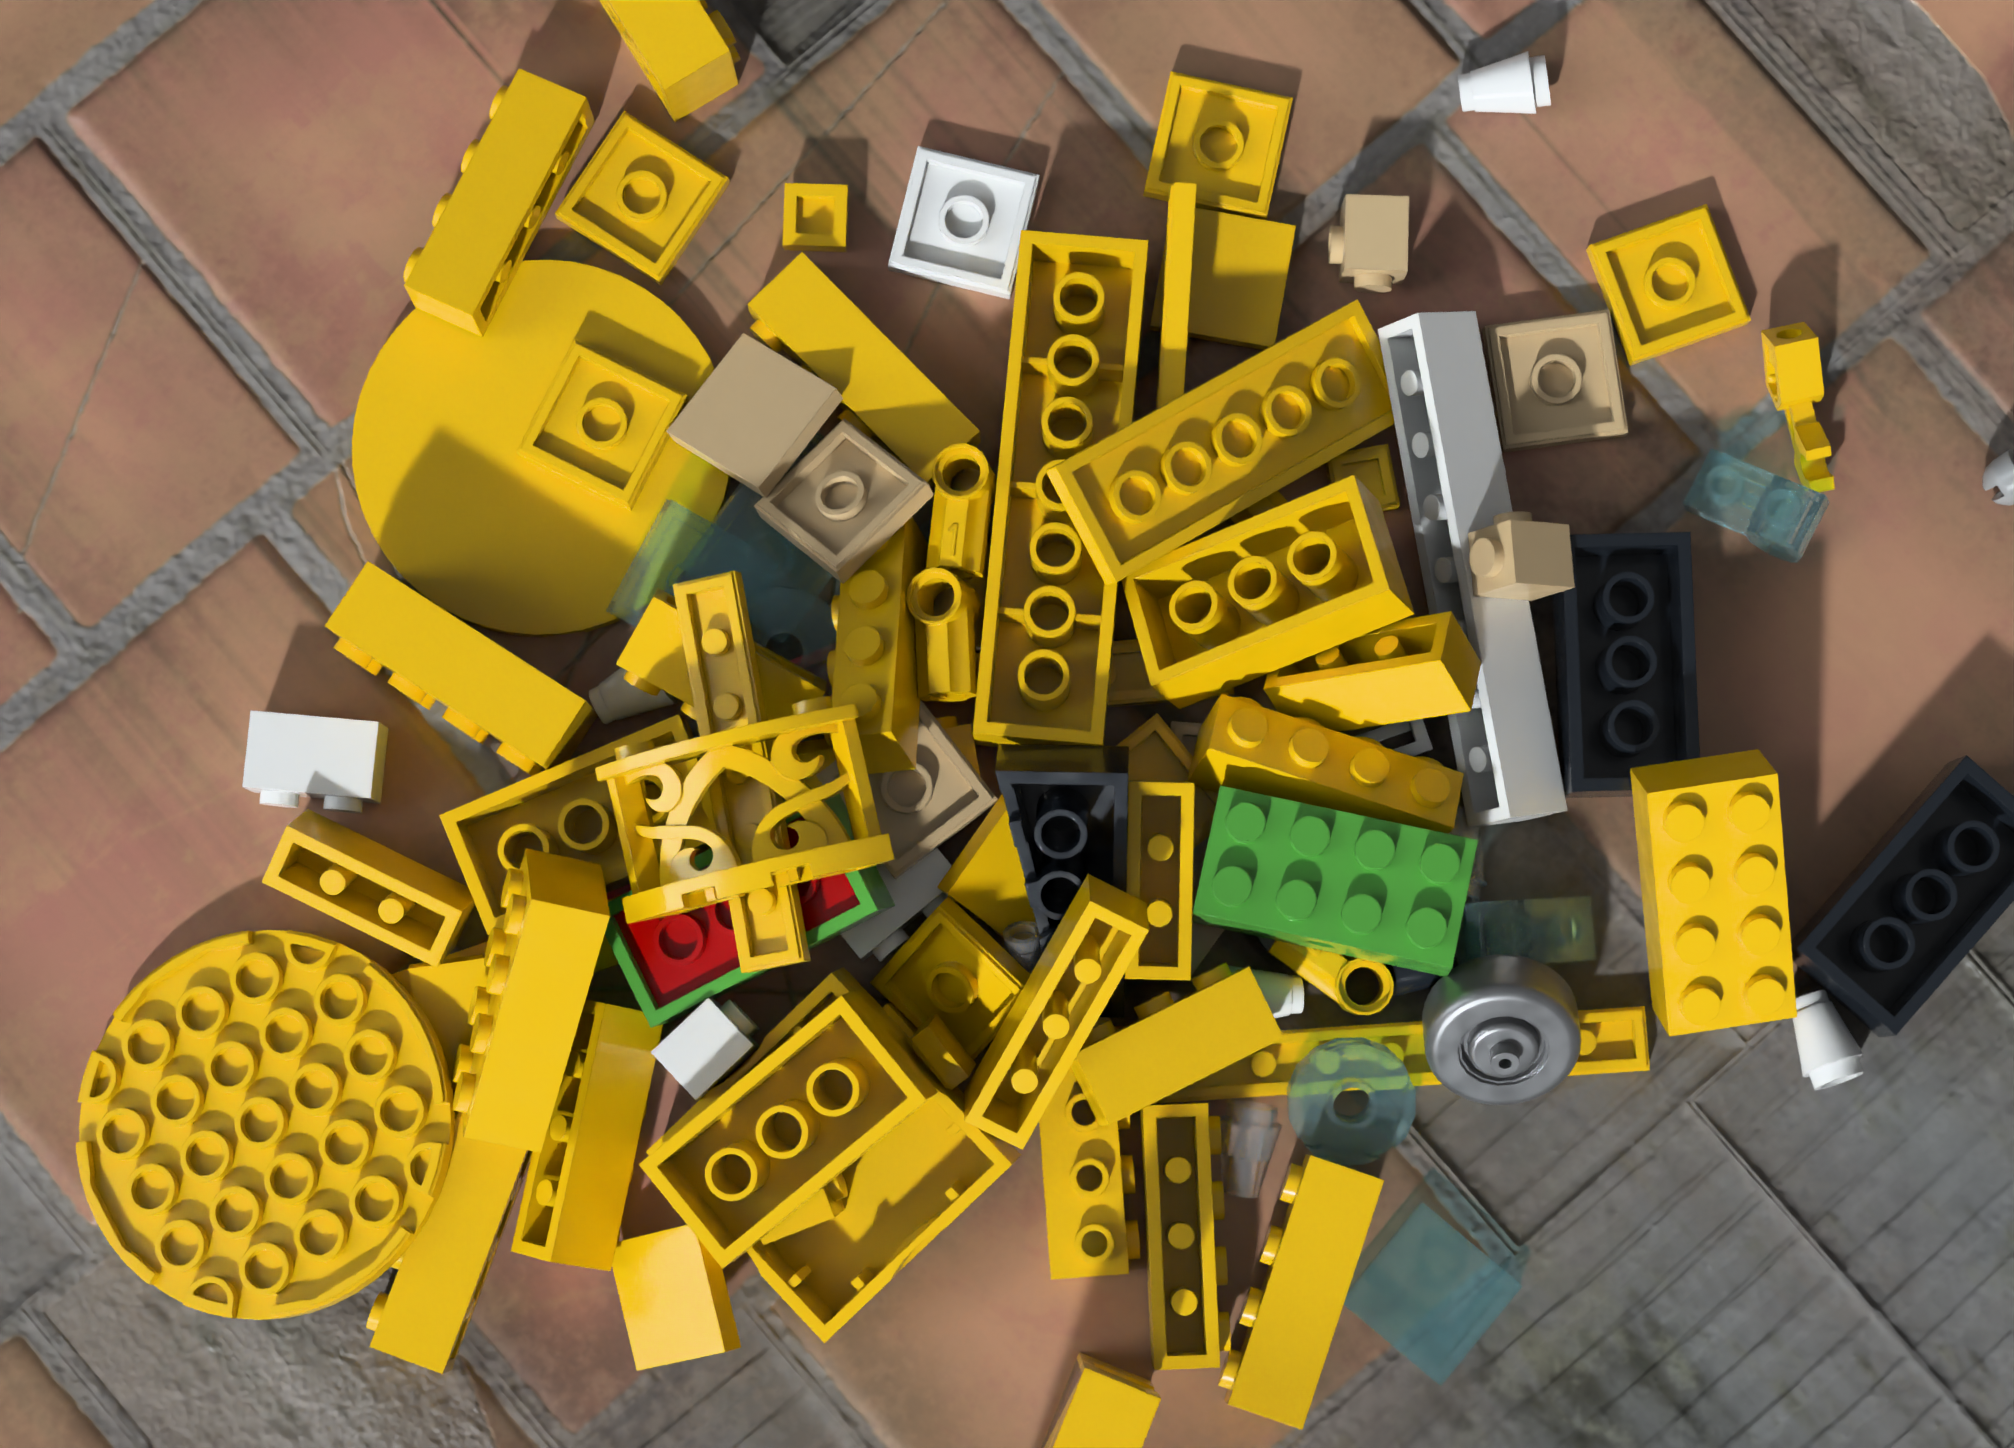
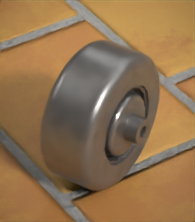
(1501, 1029)

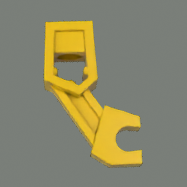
(1795, 384)

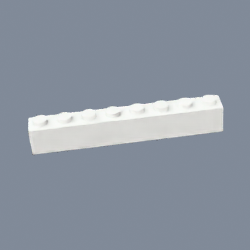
(1453, 489)

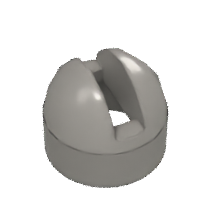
(2001, 474)

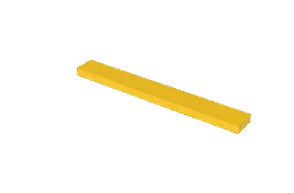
(1610, 1043)

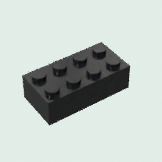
(1625, 660)
(1915, 900)

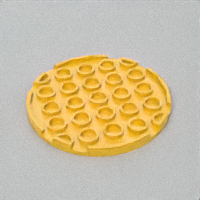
(443, 469)
(265, 1124)

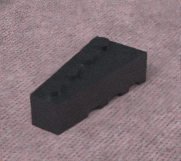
(1069, 826)

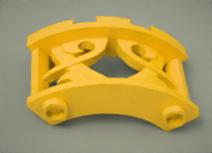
(672, 882)

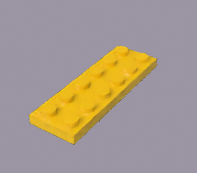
(1226, 443)

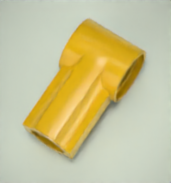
(960, 517)
(944, 641)
(1329, 972)

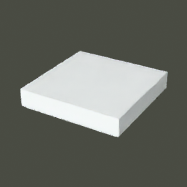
(963, 222)

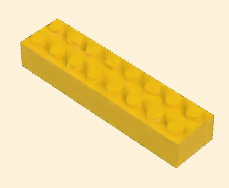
(1065, 390)

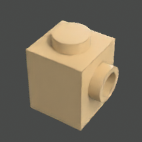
(1371, 242)
(1520, 558)

